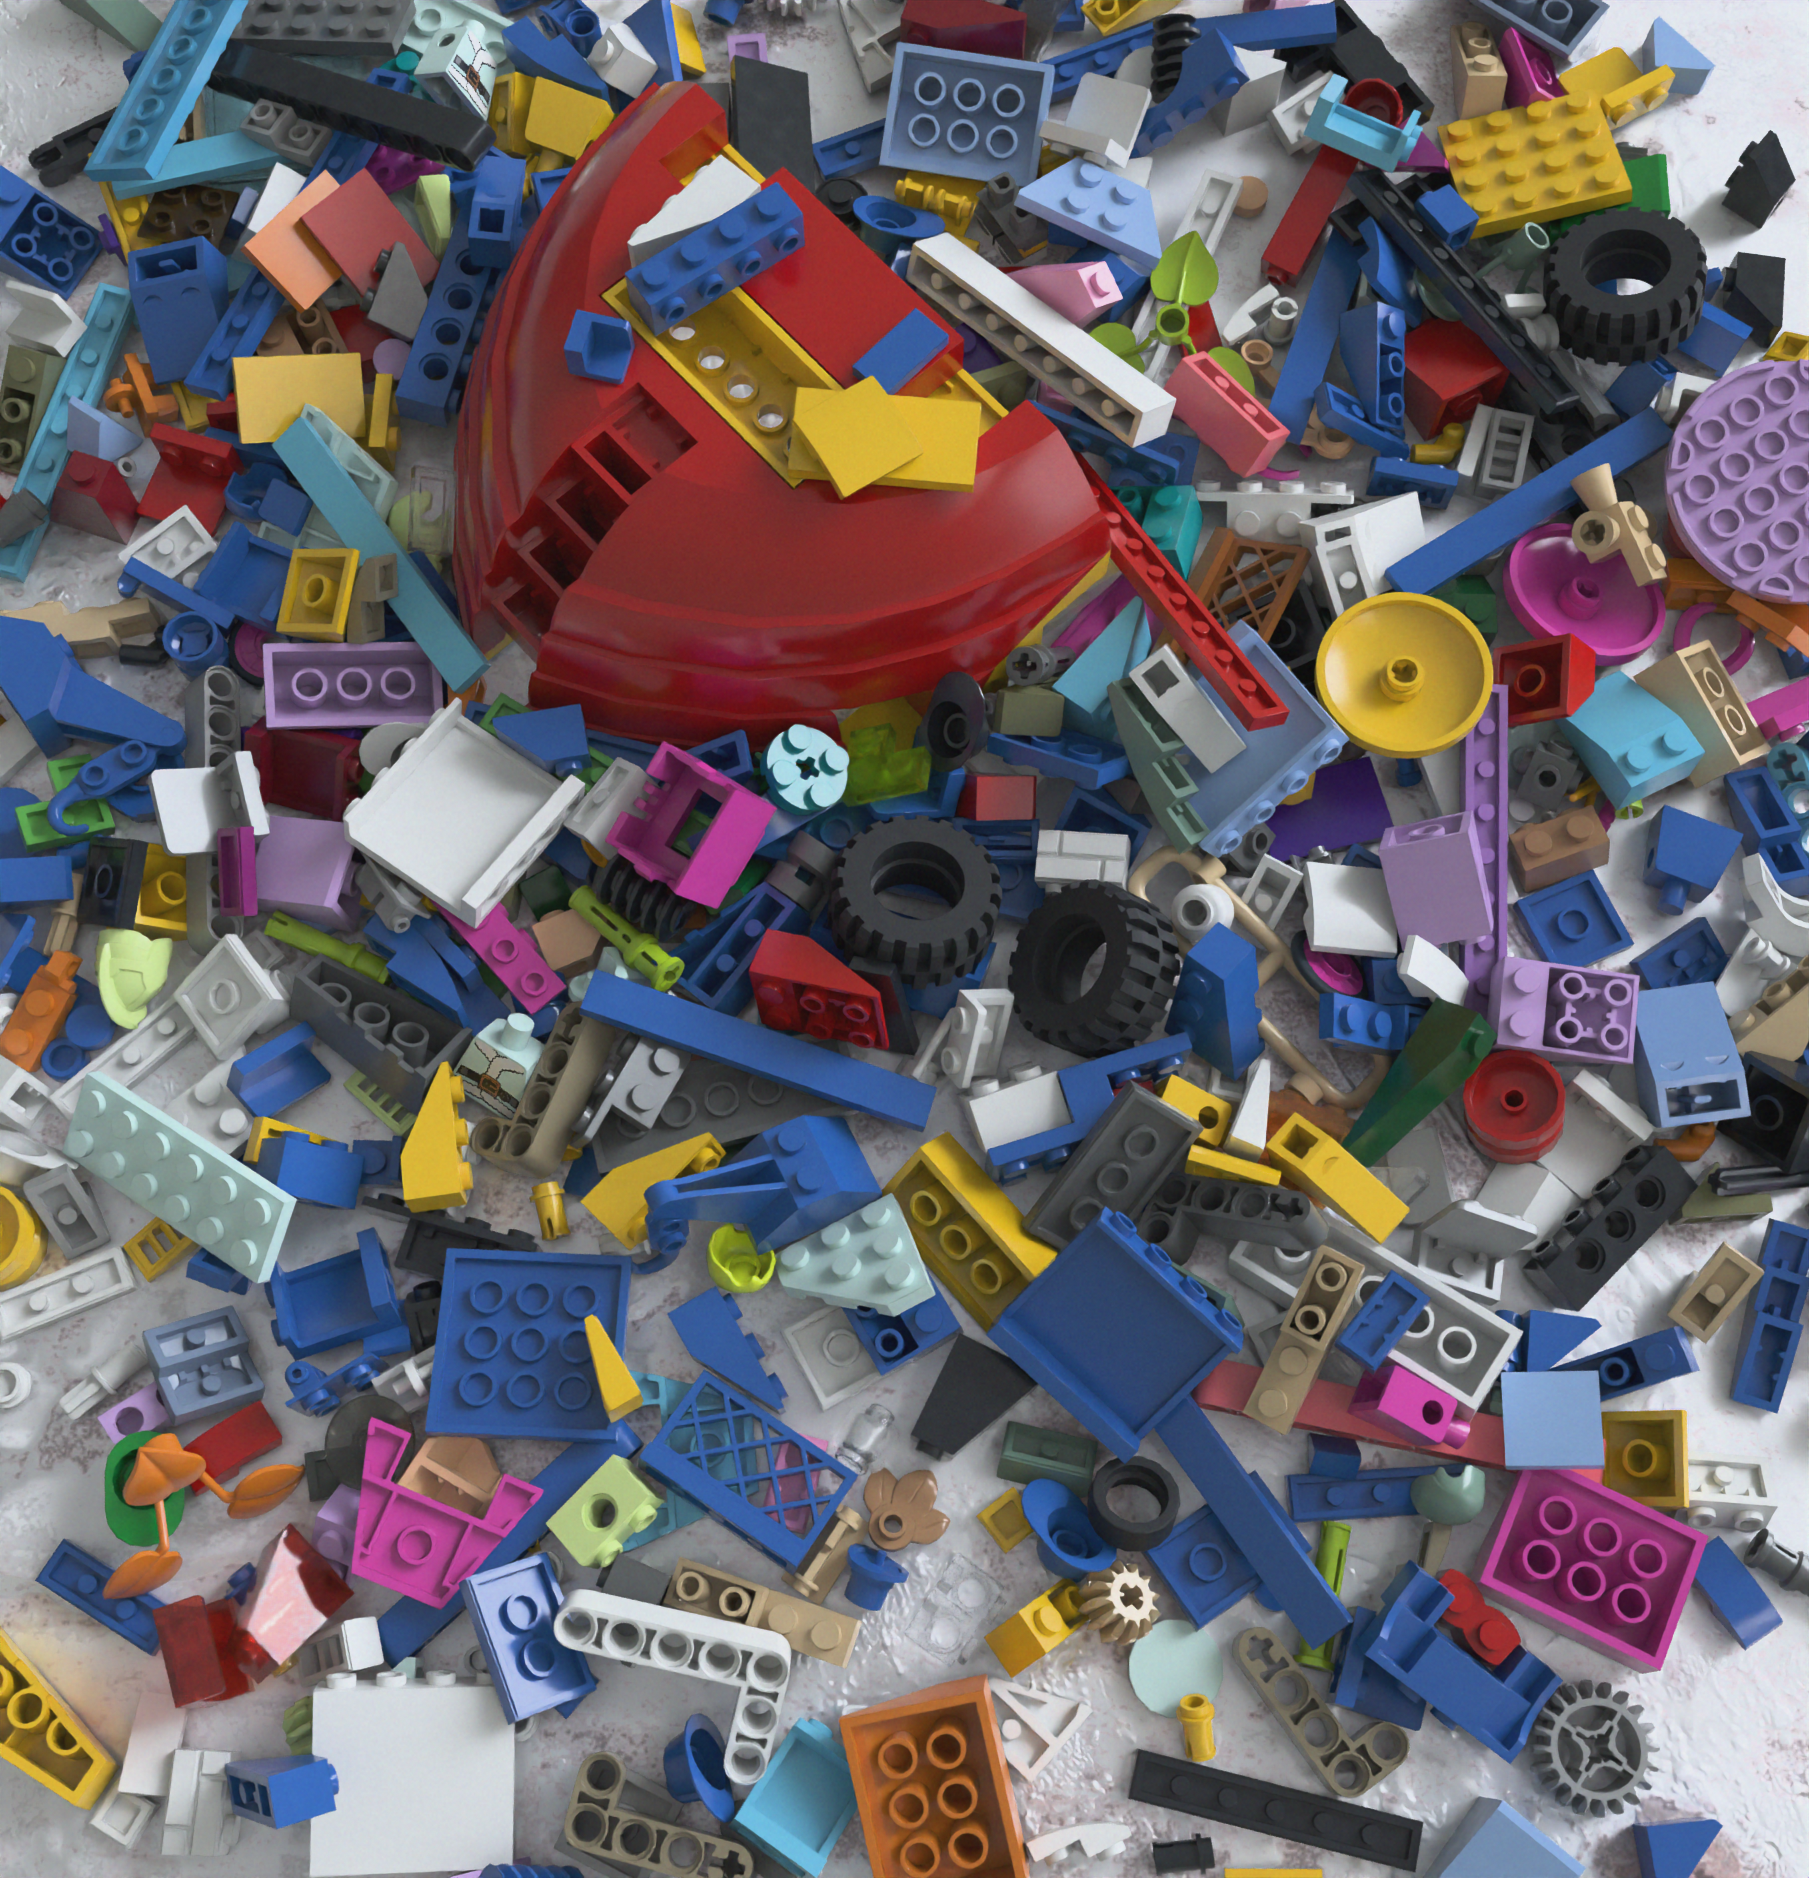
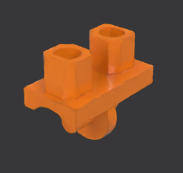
(137, 395)

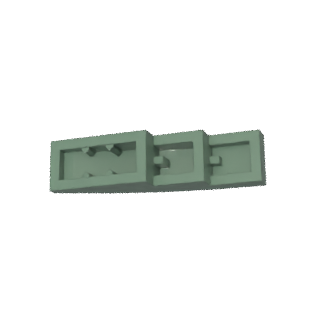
(1151, 753)

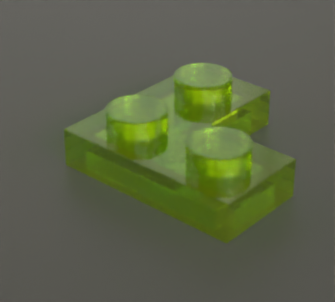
(880, 773)

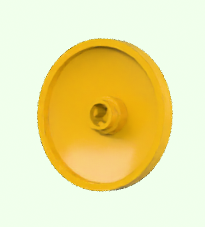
(1404, 674)

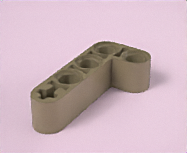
(555, 1095)
(1309, 1705)
(661, 1832)

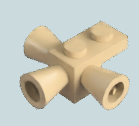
(1616, 527)

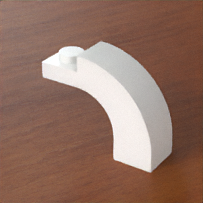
(1772, 911)

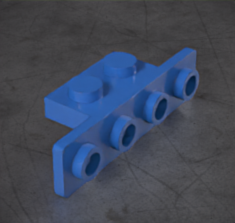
(1086, 434)
(462, 963)

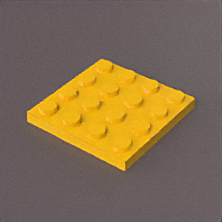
(1535, 163)

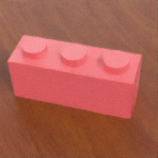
(1225, 415)

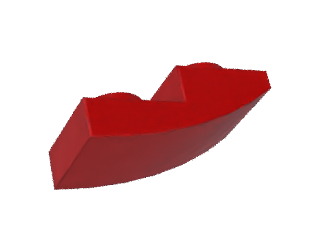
(234, 1443)

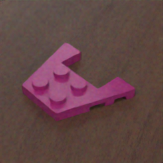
(418, 1541)

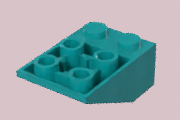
(1168, 517)

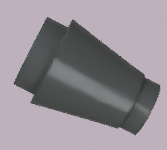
(20, 515)

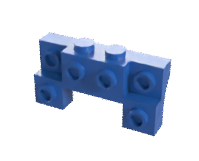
(1428, 1665)

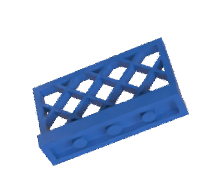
(724, 1505)

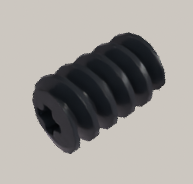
(1169, 42)
(643, 900)

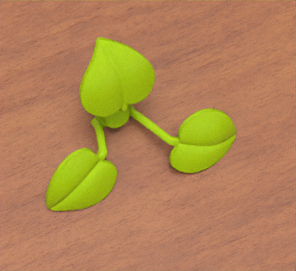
(1183, 276)

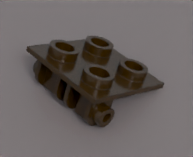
(188, 214)

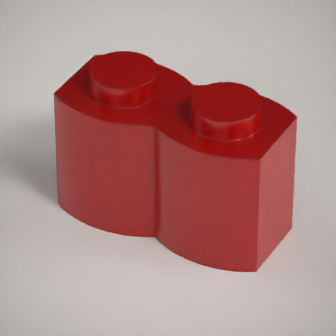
(1473, 1624)

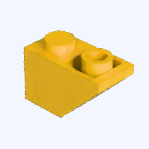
(1038, 1627)

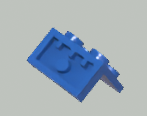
(1366, 1686)

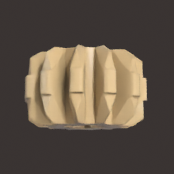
(1119, 1603)

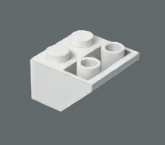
(1014, 1106)

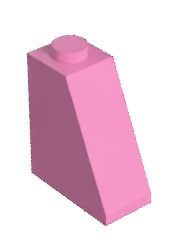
(1072, 289)

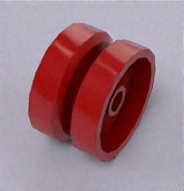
(1514, 1106)

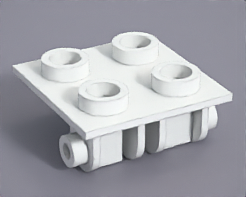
(1750, 972)

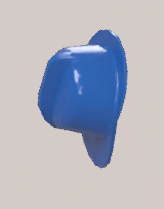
(889, 223)
(1065, 1535)
(696, 1768)

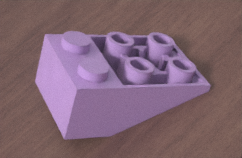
(1563, 1011)

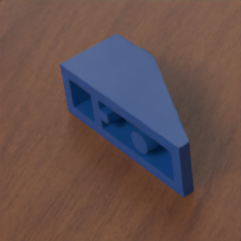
(282, 1789)

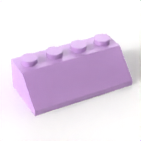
(348, 685)

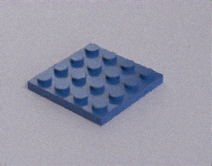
(517, 1346)

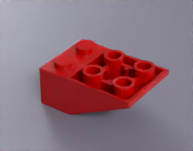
(814, 992)

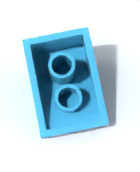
(1107, 659)
(1630, 740)

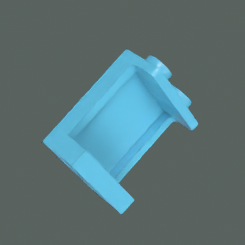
(1358, 132)
(800, 1801)

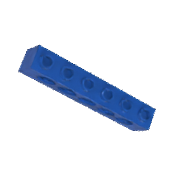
(437, 400)

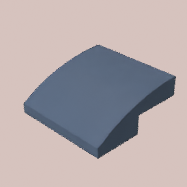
(202, 1365)

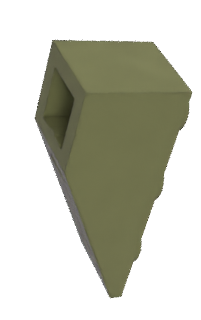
(24, 397)

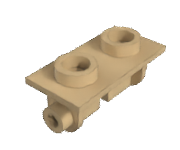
(827, 1555)

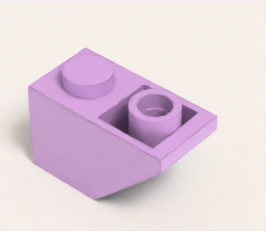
(336, 1531)

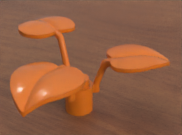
(166, 1468)

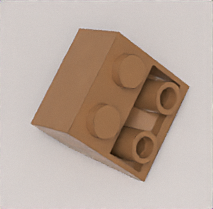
(302, 333)

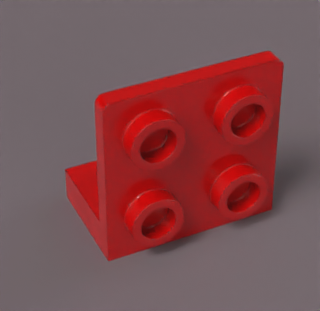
(189, 473)

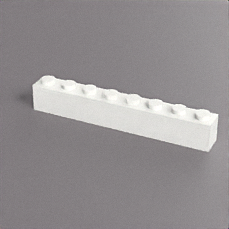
(1041, 339)

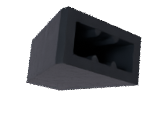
(968, 1398)

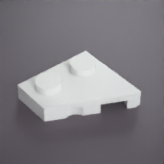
(1033, 1724)

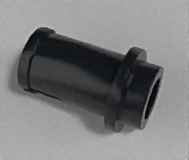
(1184, 1855)

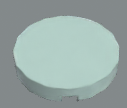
(1174, 1664)

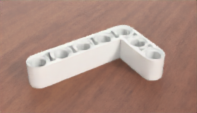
(691, 1659)

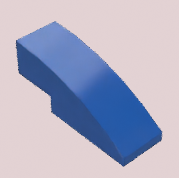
(551, 59)
(1768, 827)
(417, 969)

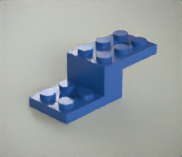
(1087, 1096)

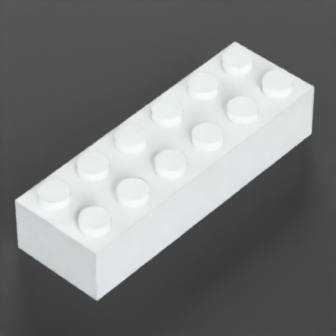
(1448, 1345)

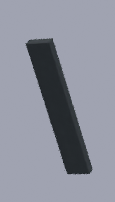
(1275, 1810)

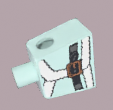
(459, 69)
(500, 1064)

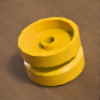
(21, 1240)

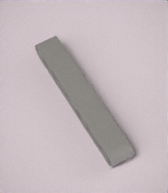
(207, 749)

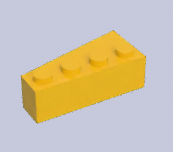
(46, 1735)

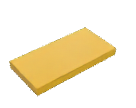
(942, 426)

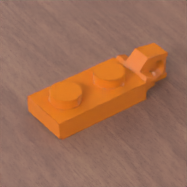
(41, 1011)

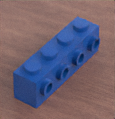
(715, 258)

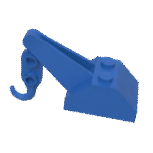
(65, 703)
(776, 1186)

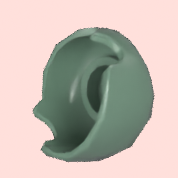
(1449, 1498)

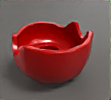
(1376, 100)

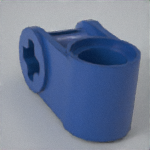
(574, 21)

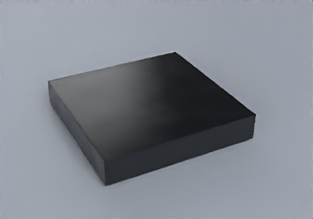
(112, 882)

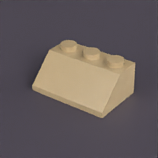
(1707, 700)

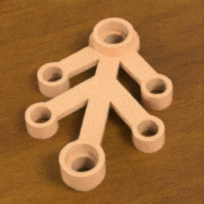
(1326, 441)

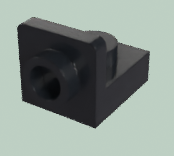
(422, 1314)

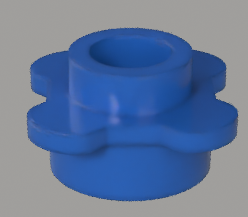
(239, 1583)

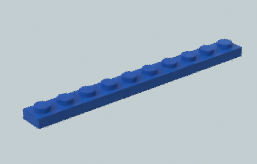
(861, 147)
(258, 298)

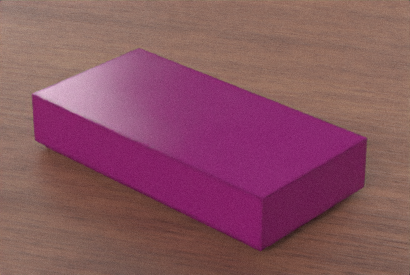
(237, 871)

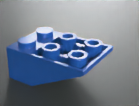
(42, 238)
(178, 302)

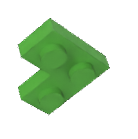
(33, 820)

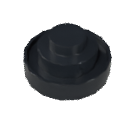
(838, 196)

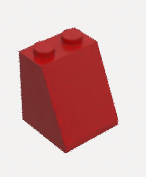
(1448, 375)

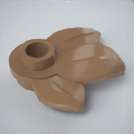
(908, 1504)

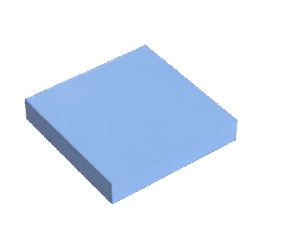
(1552, 1420)

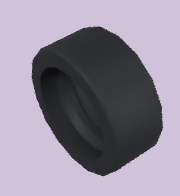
(1123, 1533)

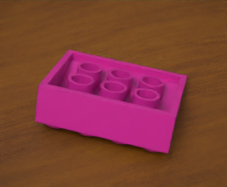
(1590, 1565)

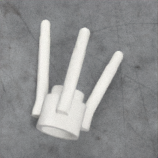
(921, 1067)

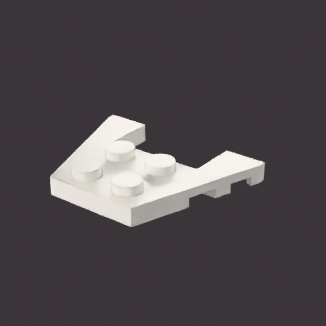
(869, 28)
(213, 1109)

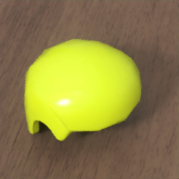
(734, 1262)

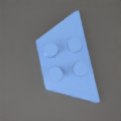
(1097, 208)

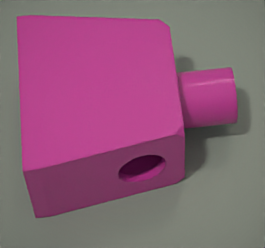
(1408, 1408)

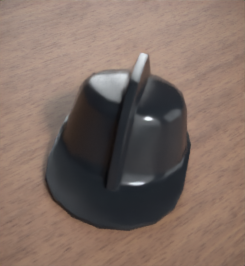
(954, 722)

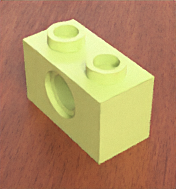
(580, 1519)

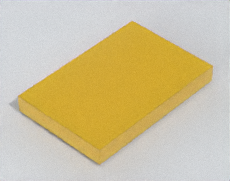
(275, 389)

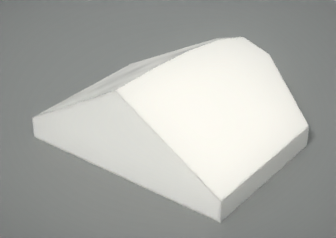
(1530, 1194)

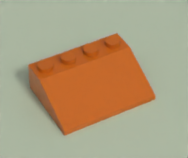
(935, 1785)

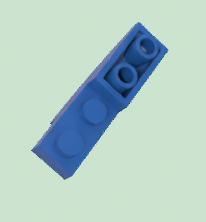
(1366, 1025)

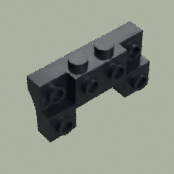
(1356, 57)

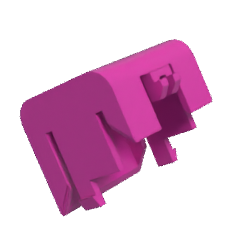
(722, 849)

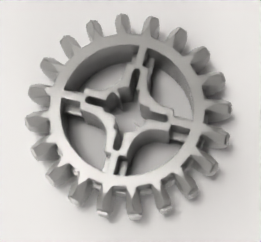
(1580, 1764)

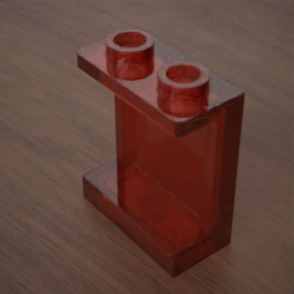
(195, 1653)

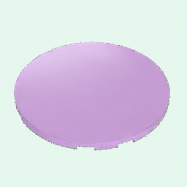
(1743, 480)

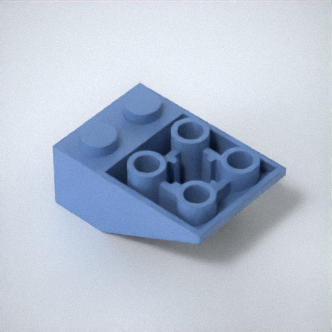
(1687, 1058)

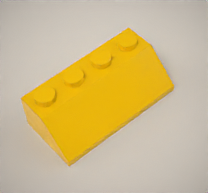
(967, 1228)

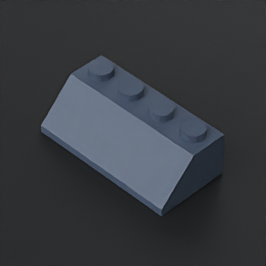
(1558, 25)

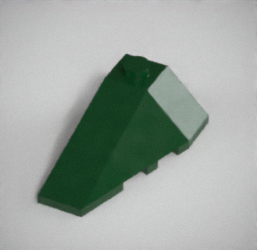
(1429, 1068)

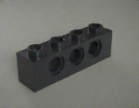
(1662, 1191)

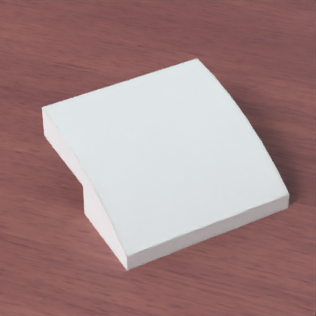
(175, 548)
(1348, 910)

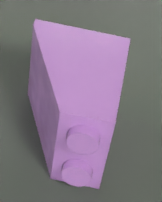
(309, 872)
(1437, 880)

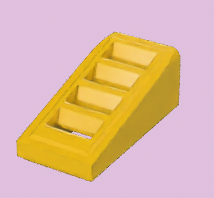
(148, 1234)
(615, 1382)

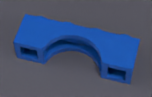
(1207, 77)

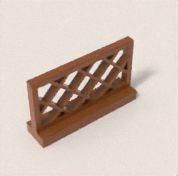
(1218, 572)

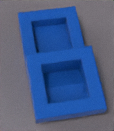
(1735, 1595)

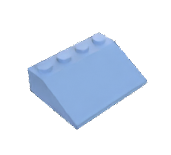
(965, 114)

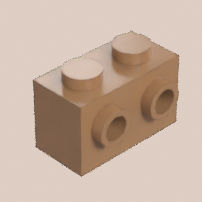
(1558, 848)

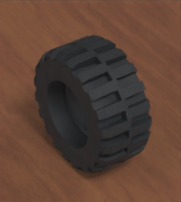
(1625, 247)
(924, 856)
(1132, 983)

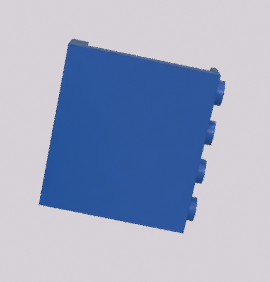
(1115, 1332)

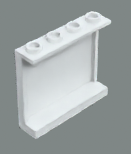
(460, 815)
(417, 1774)

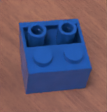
(907, 1336)

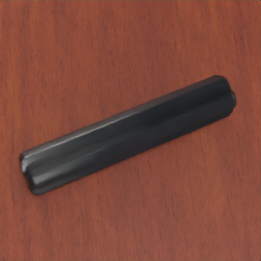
(1754, 1179)

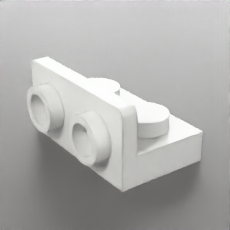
(1728, 1492)

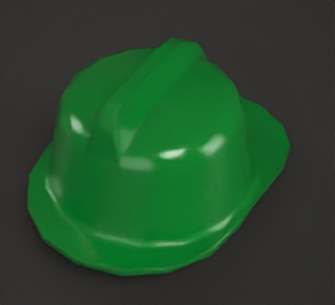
(135, 1523)

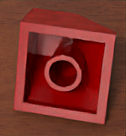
(1545, 677)

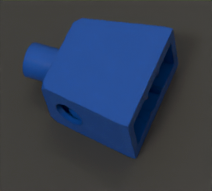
(1686, 857)

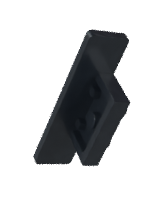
(432, 1233)

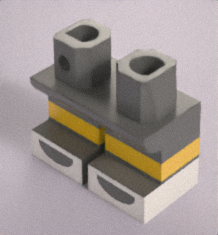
(1016, 233)

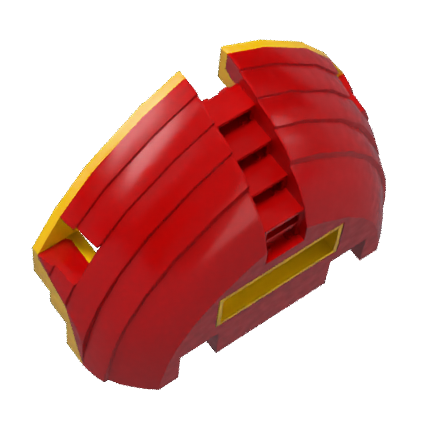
(653, 521)

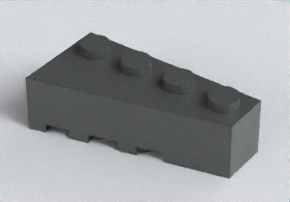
(377, 1029)

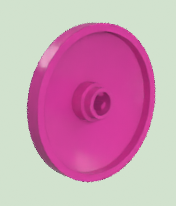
(1561, 593)

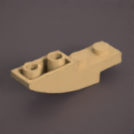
(94, 630)
(1305, 1339)
(733, 1599)

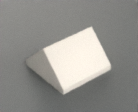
(1254, 97)

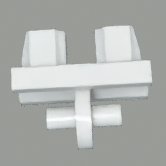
(408, 1381)

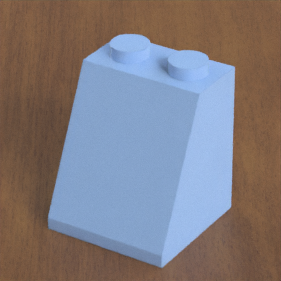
(1501, 1844)

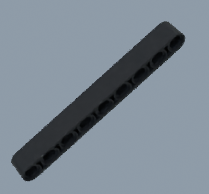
(354, 106)

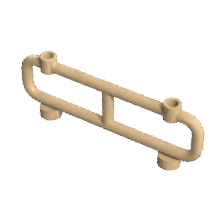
(1308, 1079)

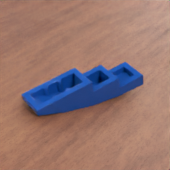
(1772, 1318)

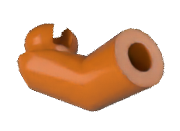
(1692, 1142)

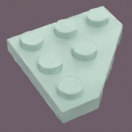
(859, 1262)

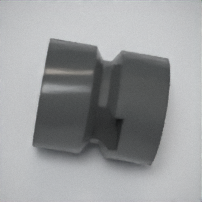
(812, 857)

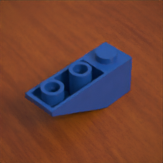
(496, 212)
(1374, 357)
(717, 1343)
(1638, 1363)

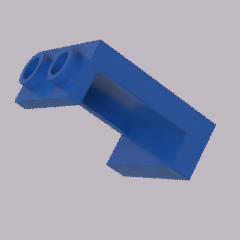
(247, 578)
(334, 1299)

